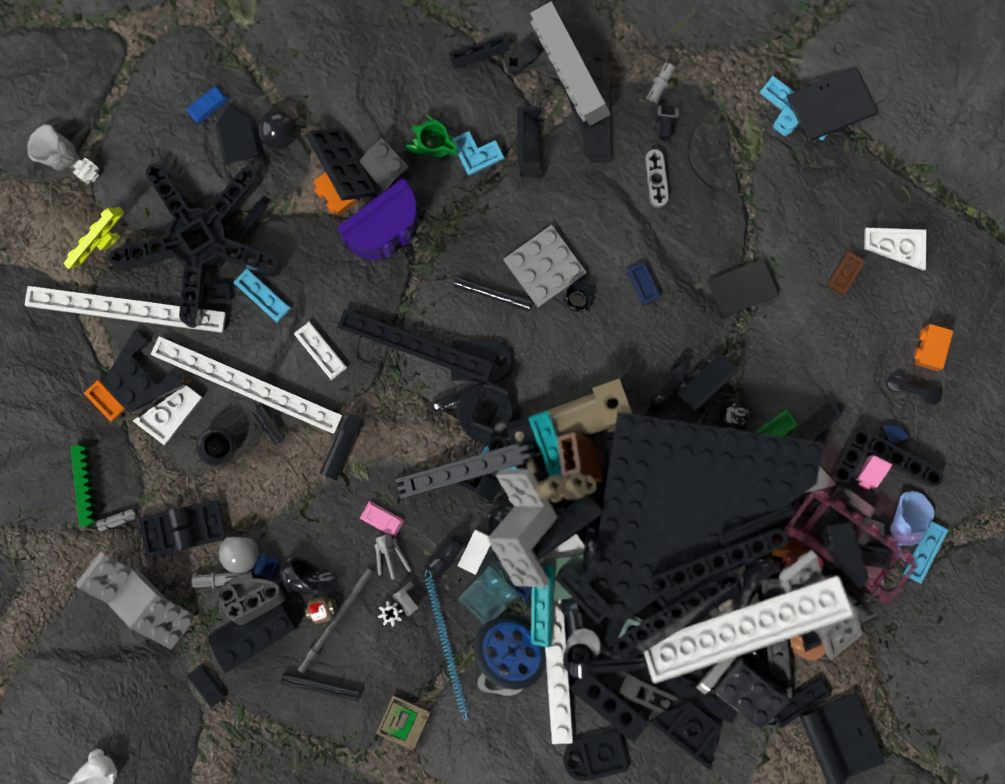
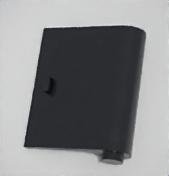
(842, 739)

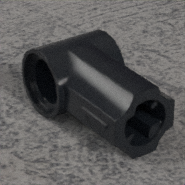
(574, 613)

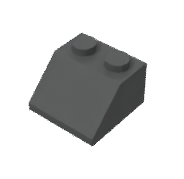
(383, 167)

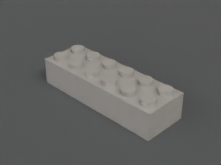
(569, 64)

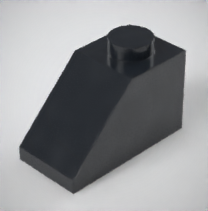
(483, 486)

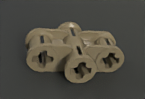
(560, 486)

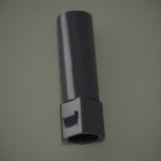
(341, 446)

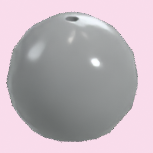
(238, 554)

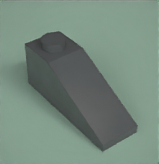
(648, 694)

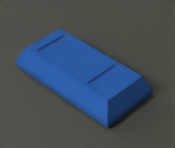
(207, 104)

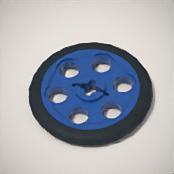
(490, 666)

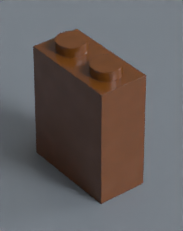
(580, 456)

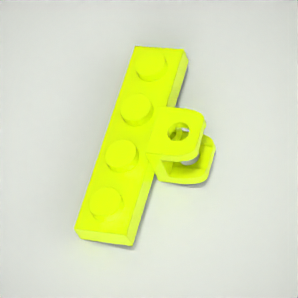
(97, 237)

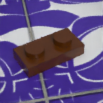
(845, 273)
(792, 548)

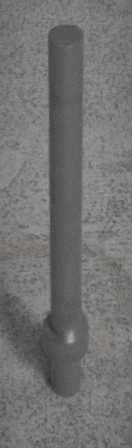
(312, 653)

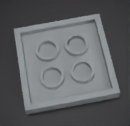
(544, 266)

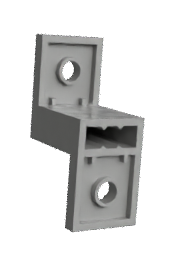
(522, 528)
(135, 600)
(835, 636)

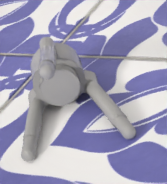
(385, 545)

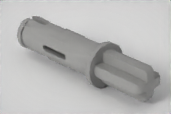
(219, 579)

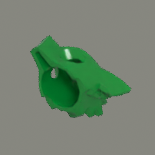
(432, 140)

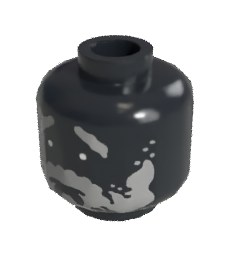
(735, 416)

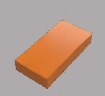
(104, 400)

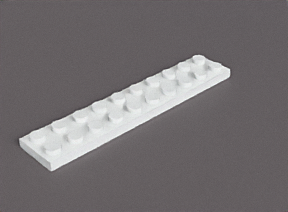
(748, 629)

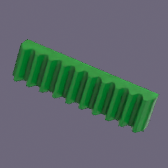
(81, 484)

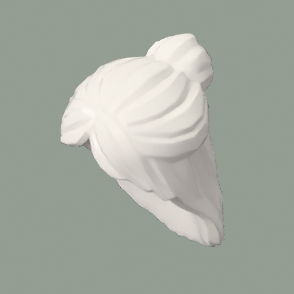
(97, 770)

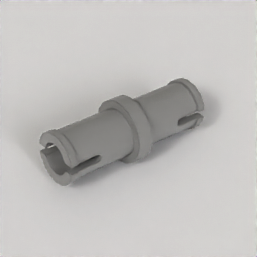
(661, 82)

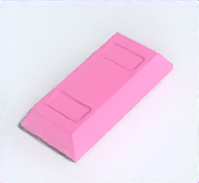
(382, 519)

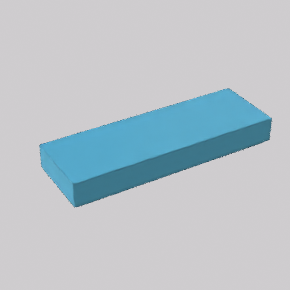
(262, 295)
(926, 551)

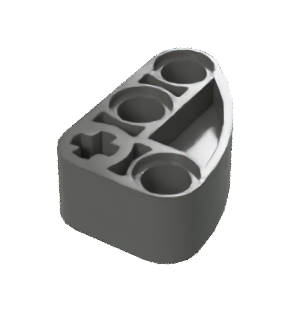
(245, 593)

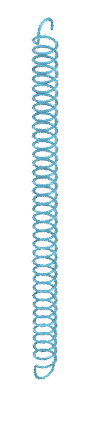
(443, 639)

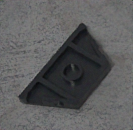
(690, 730)

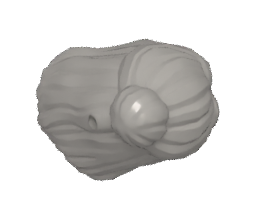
(51, 148)

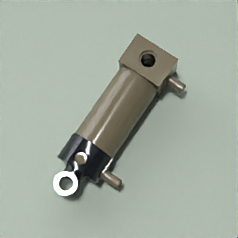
(581, 416)

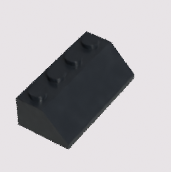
(568, 522)
(239, 643)

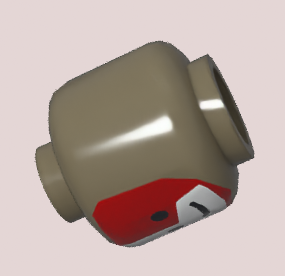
(321, 609)

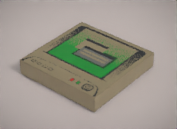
(403, 722)

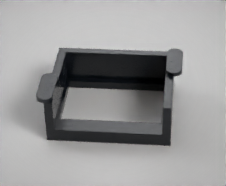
(528, 141)

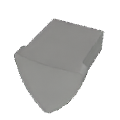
(404, 600)

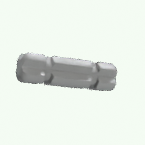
(116, 520)

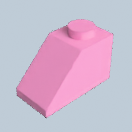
(872, 472)

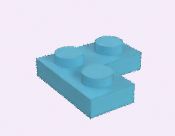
(475, 158)

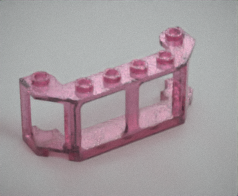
(874, 584)

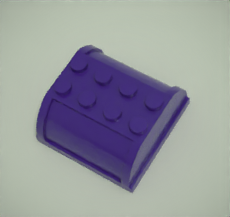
(382, 224)

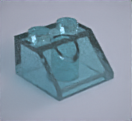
(488, 596)

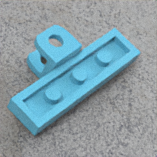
(776, 93)

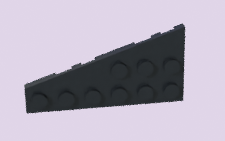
(597, 136)

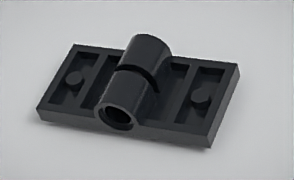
(182, 528)

